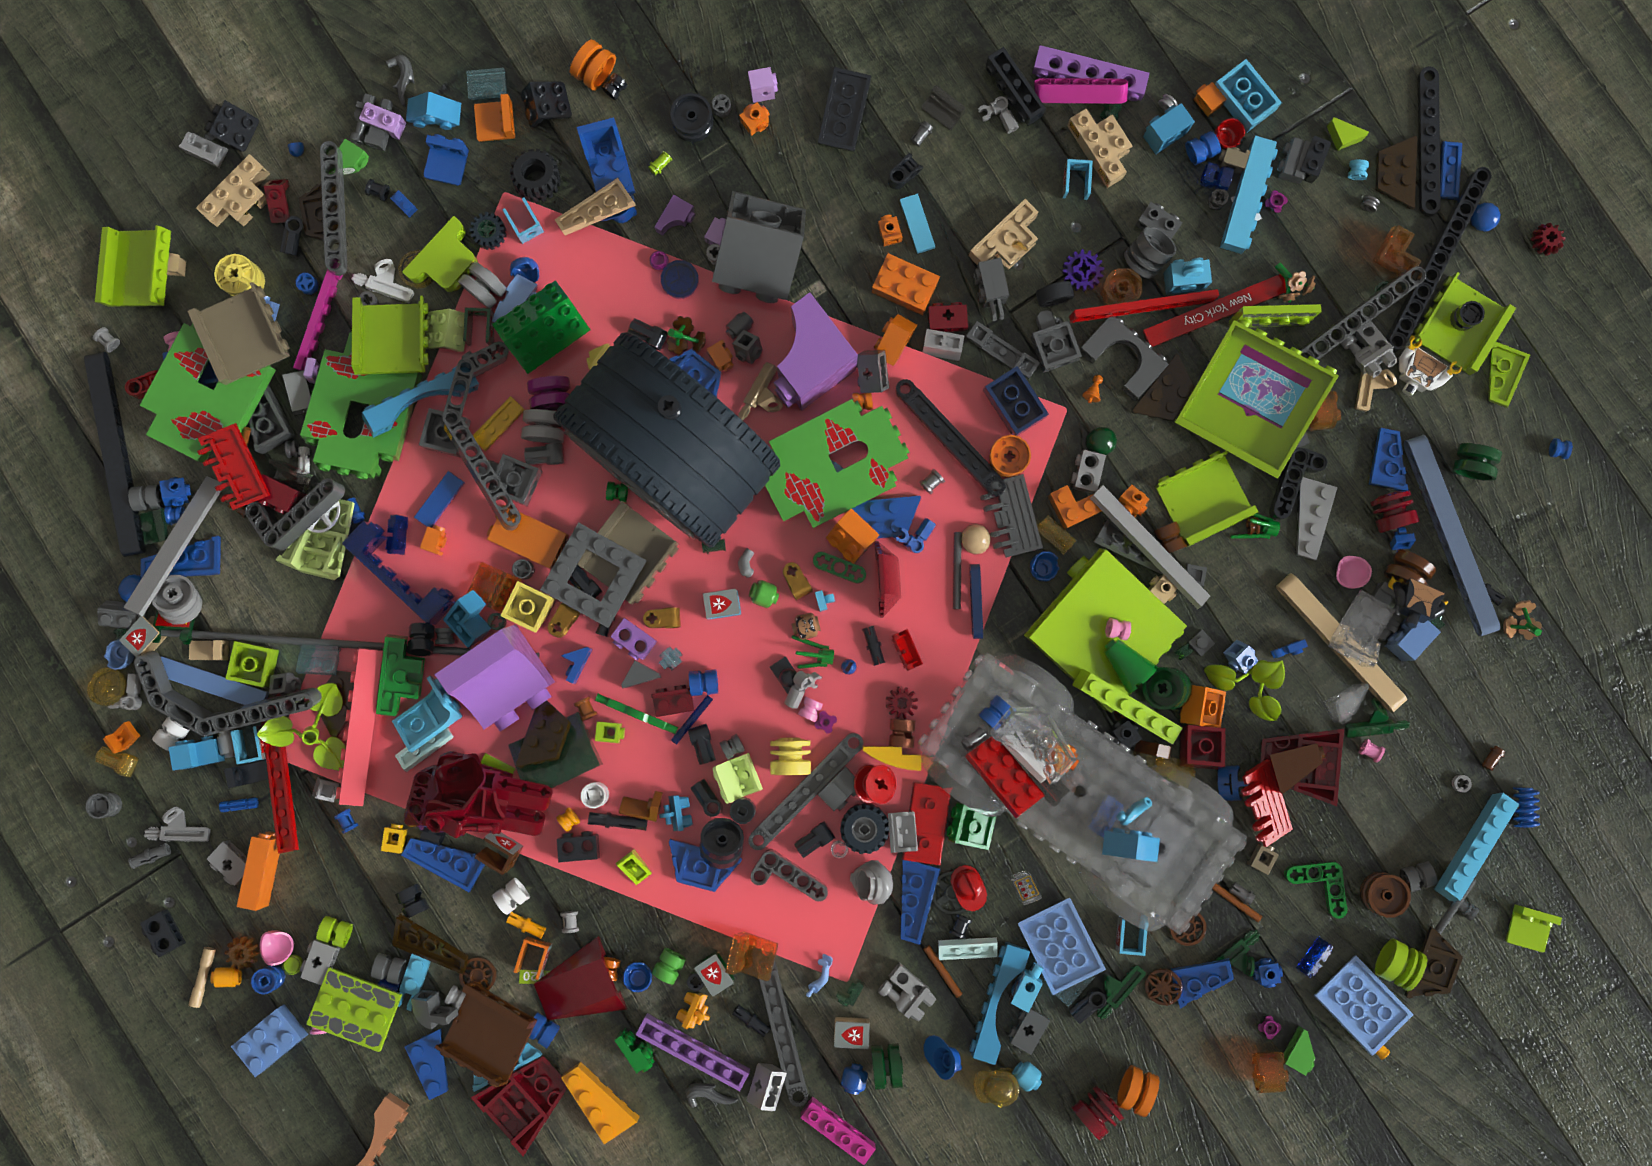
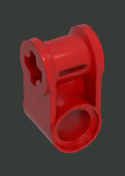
(144, 382)

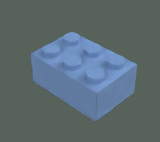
(269, 1040)

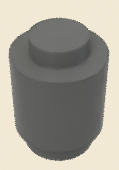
(738, 324)

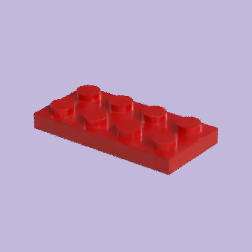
(1005, 776)

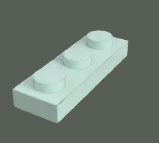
(409, 760)
(967, 948)

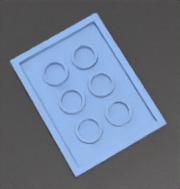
(1061, 946)
(1363, 1005)

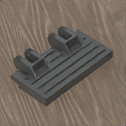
(1016, 516)

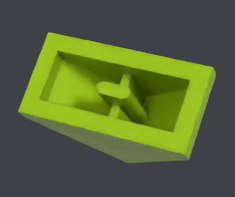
(1345, 134)
(634, 867)

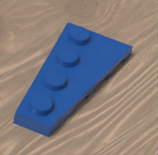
(196, 560)
(447, 862)
(917, 894)

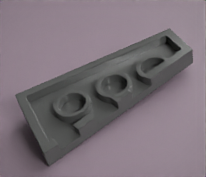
(1114, 539)

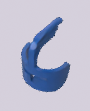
(1224, 777)

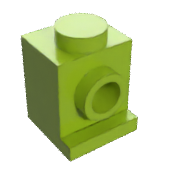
(602, 732)

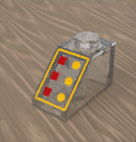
(1025, 888)

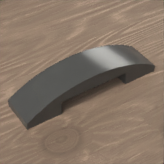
(1001, 350)

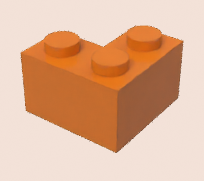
(896, 336)
(1069, 510)

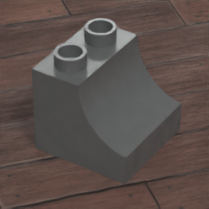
(759, 247)

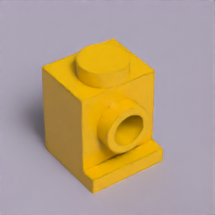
(388, 841)

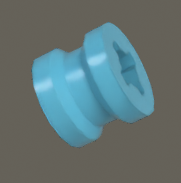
(1358, 169)

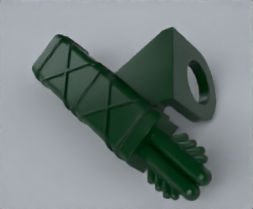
(1378, 723)
(1237, 953)
(1118, 990)

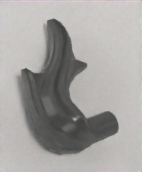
(406, 75)
(706, 1090)

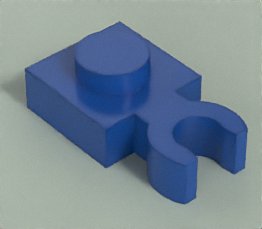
(1293, 648)

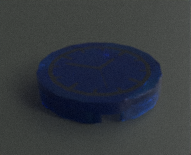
(679, 279)

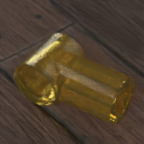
(122, 763)

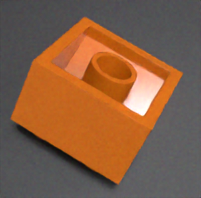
(1204, 707)

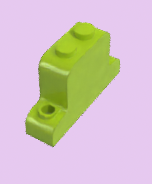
(443, 258)

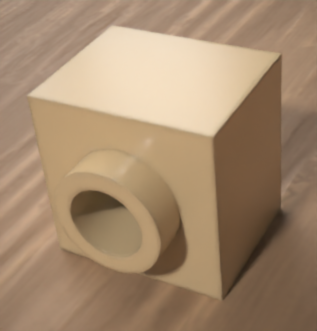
(176, 265)

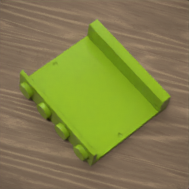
(133, 267)
(389, 338)
(1467, 346)
(1204, 498)

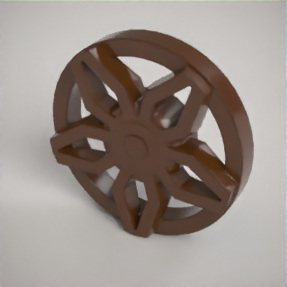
(1191, 930)
(478, 974)
(1163, 986)

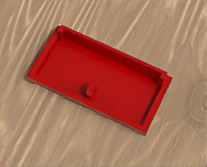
(931, 815)

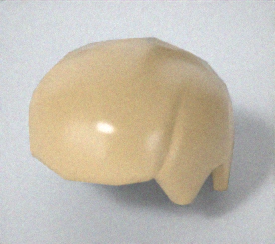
(975, 539)

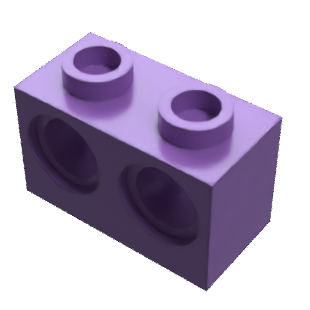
(636, 635)

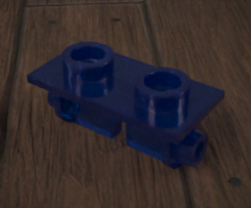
(398, 526)
(1318, 951)

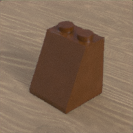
(1296, 764)

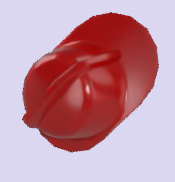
(968, 888)

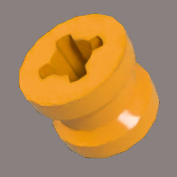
(568, 819)

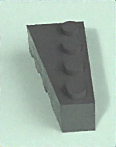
(269, 424)

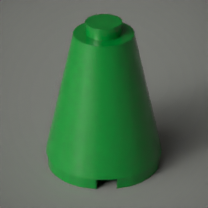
(1129, 664)

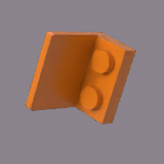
(495, 120)

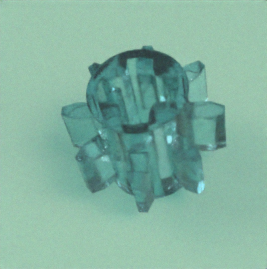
(670, 658)

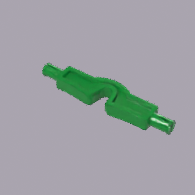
(636, 714)

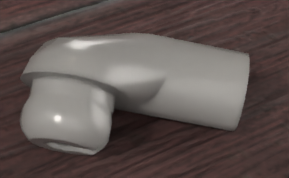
(744, 565)

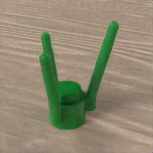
(1268, 527)
(825, 655)

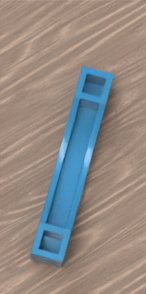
(382, 417)
(1011, 963)

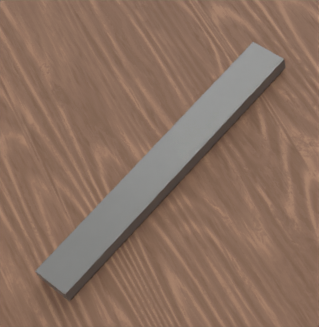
(173, 547)
(1150, 547)

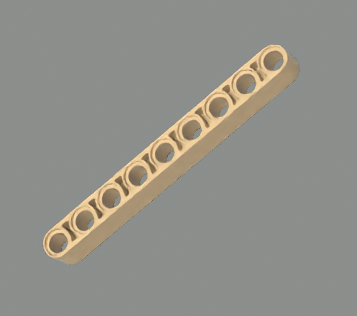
(1325, 626)

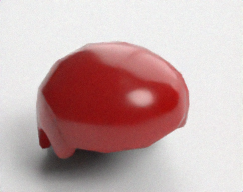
(1230, 133)

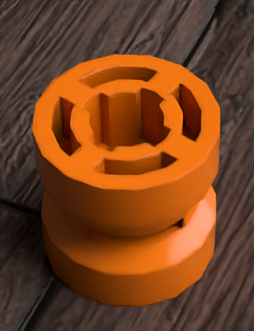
(864, 400)
(612, 964)

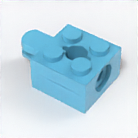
(1187, 276)

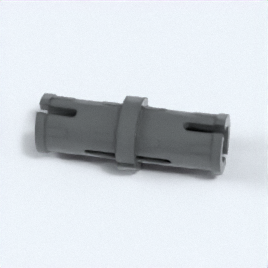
(149, 855)

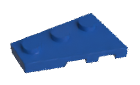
(1387, 462)
(1202, 978)
(429, 1063)

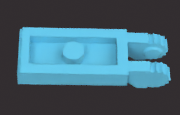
(413, 978)

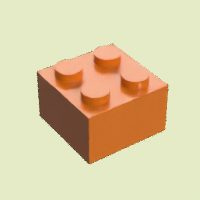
(852, 536)

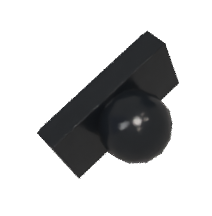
(785, 673)

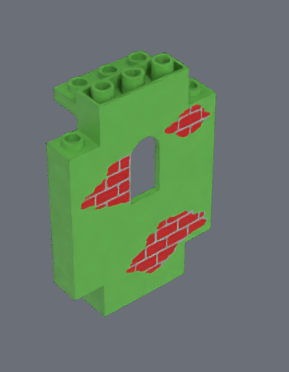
(191, 409)
(328, 410)
(808, 477)

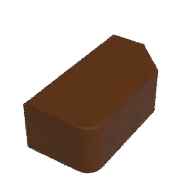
(1153, 749)

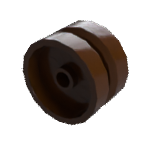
(1408, 566)
(1385, 894)

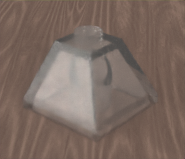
(1346, 703)

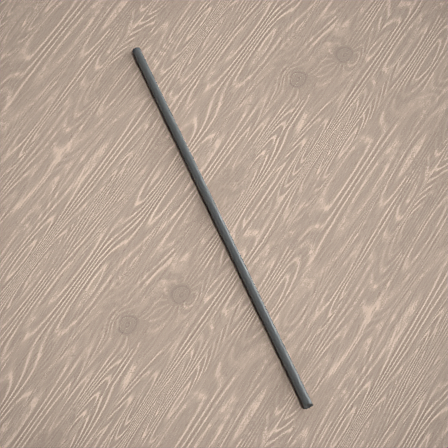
(303, 641)

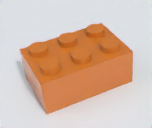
(905, 284)

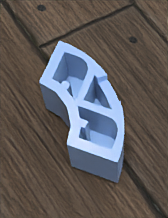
(517, 292)

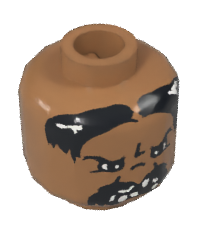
(806, 626)

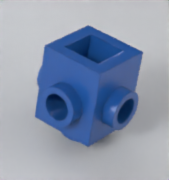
(174, 491)
(1261, 970)

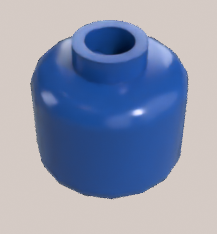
(854, 1079)

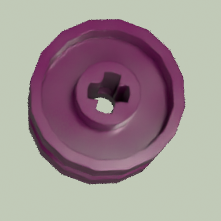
(548, 392)

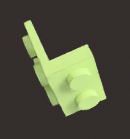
(446, 329)
(737, 778)

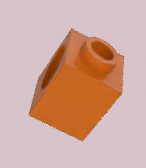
(1209, 98)

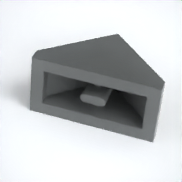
(639, 674)

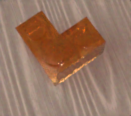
(1392, 251)

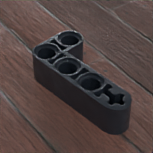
(1293, 485)

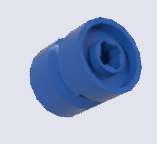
(1205, 147)
(703, 682)
(995, 712)
(268, 979)
(544, 1030)

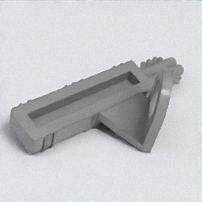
(177, 829)

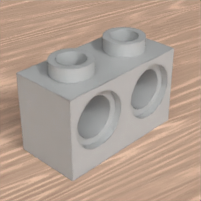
(1092, 473)

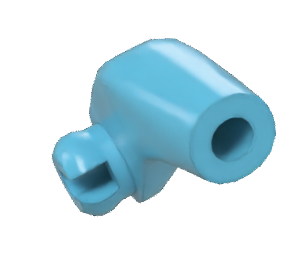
(1134, 811)

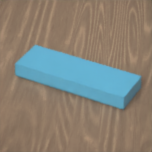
(917, 223)

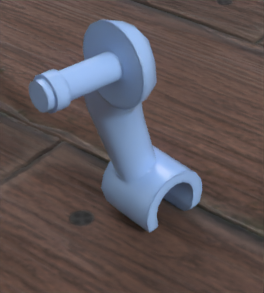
(816, 985)

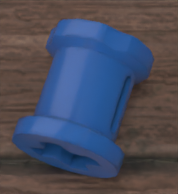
(346, 821)

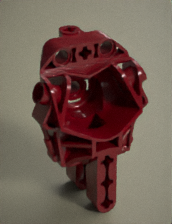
(487, 795)

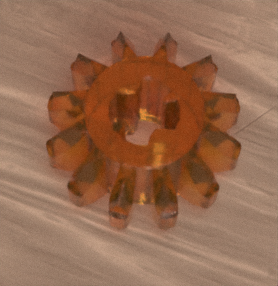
(248, 952)

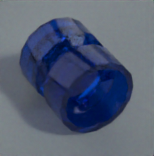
(1223, 178)

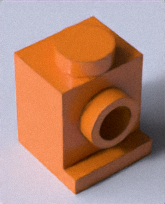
(889, 236)
(721, 356)
(434, 540)

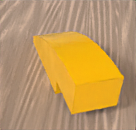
(894, 757)

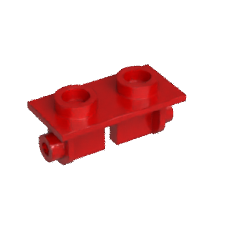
(905, 644)

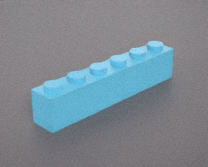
(1248, 195)
(1476, 847)

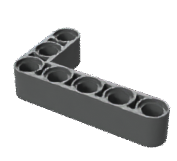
(295, 522)

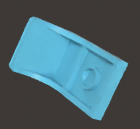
(427, 717)

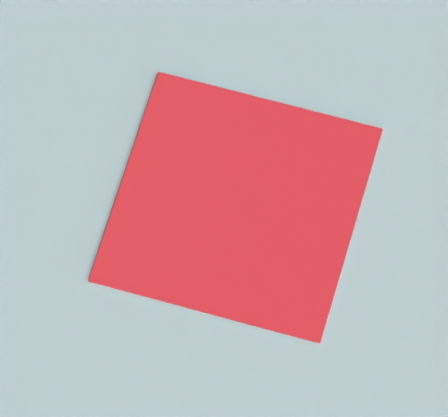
(611, 286)

